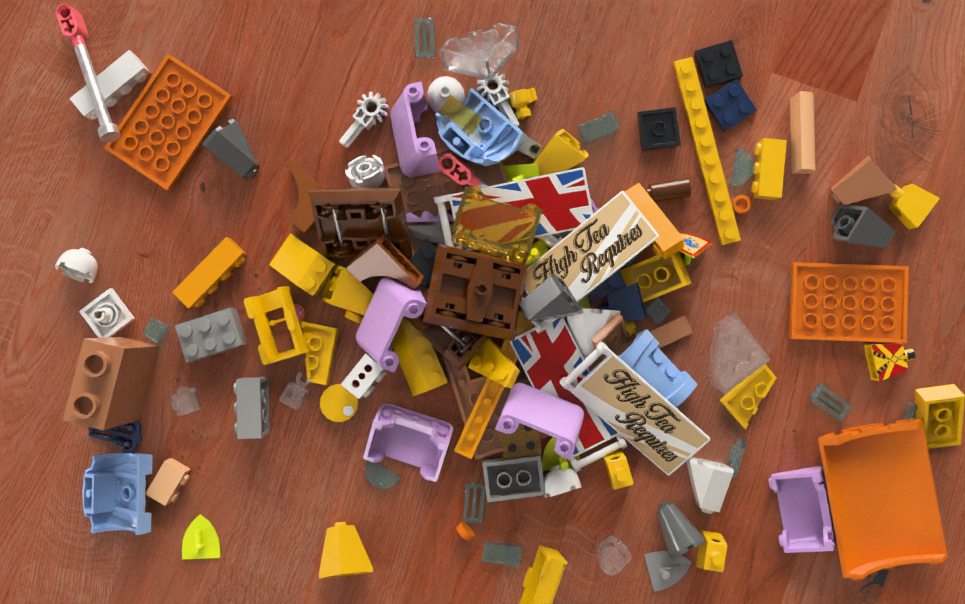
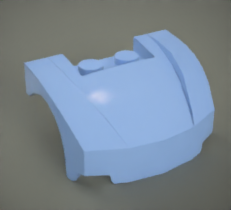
(492, 139)
(657, 369)
(116, 492)

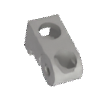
(530, 149)

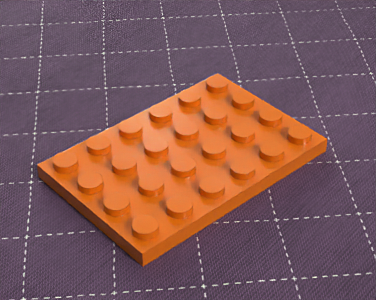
(169, 122)
(849, 302)

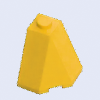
(560, 154)
(347, 292)
(343, 553)

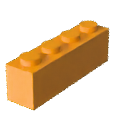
(670, 239)
(210, 273)

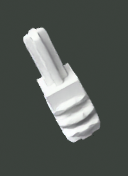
(499, 96)
(364, 118)

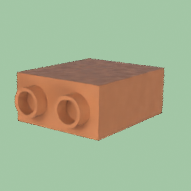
(110, 382)

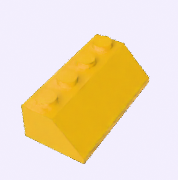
(418, 359)

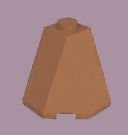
(862, 183)

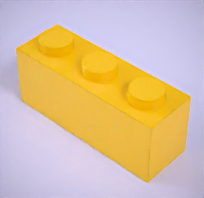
(769, 169)

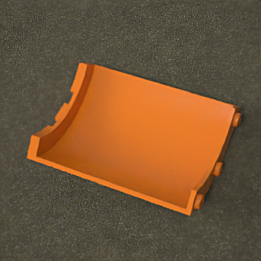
(882, 497)

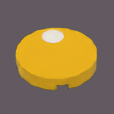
(338, 403)

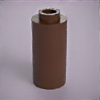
(669, 190)

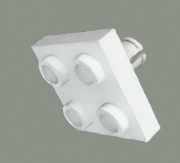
(107, 314)

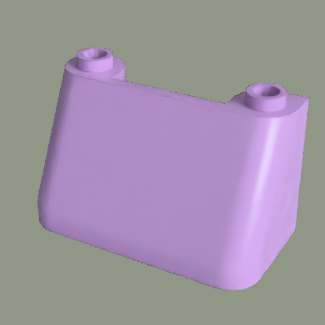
(415, 155)
(383, 316)
(544, 414)
(409, 438)
(804, 510)

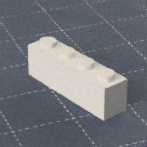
(114, 83)

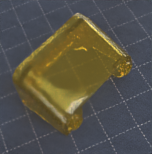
(495, 226)

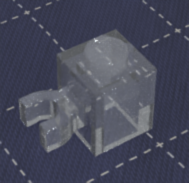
(295, 392)
(185, 401)

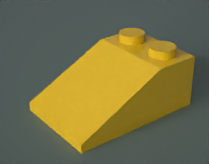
(303, 265)
(657, 275)
(941, 413)

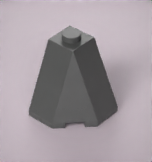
(233, 149)
(860, 226)
(550, 301)

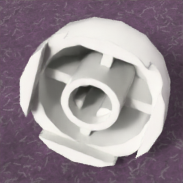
(441, 90)
(366, 172)
(78, 265)
(560, 481)

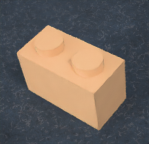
(168, 482)

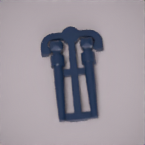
(135, 438)

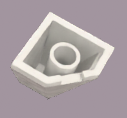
(587, 326)
(709, 483)

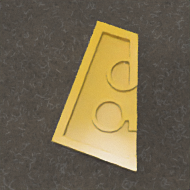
(321, 344)
(494, 364)
(746, 396)

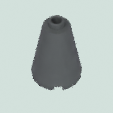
(677, 530)

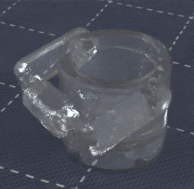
(610, 558)

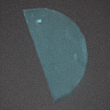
(742, 167)
(736, 455)
(380, 476)

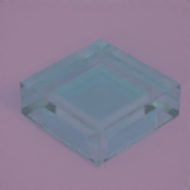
(657, 310)
(155, 330)

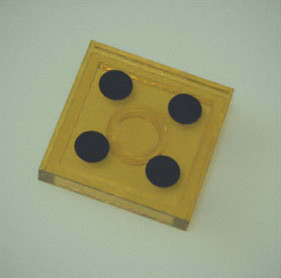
(521, 443)

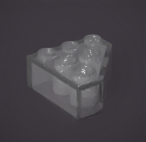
(481, 52)
(733, 354)

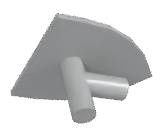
(665, 570)

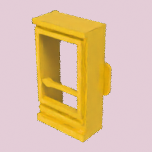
(257, 309)
(543, 577)

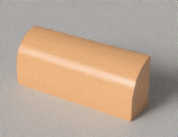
(802, 133)

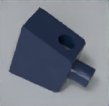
(628, 302)

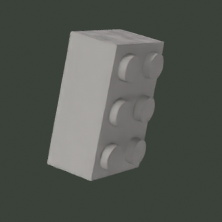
(211, 334)
(252, 407)
(513, 478)

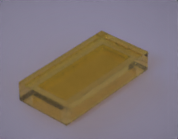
(461, 114)

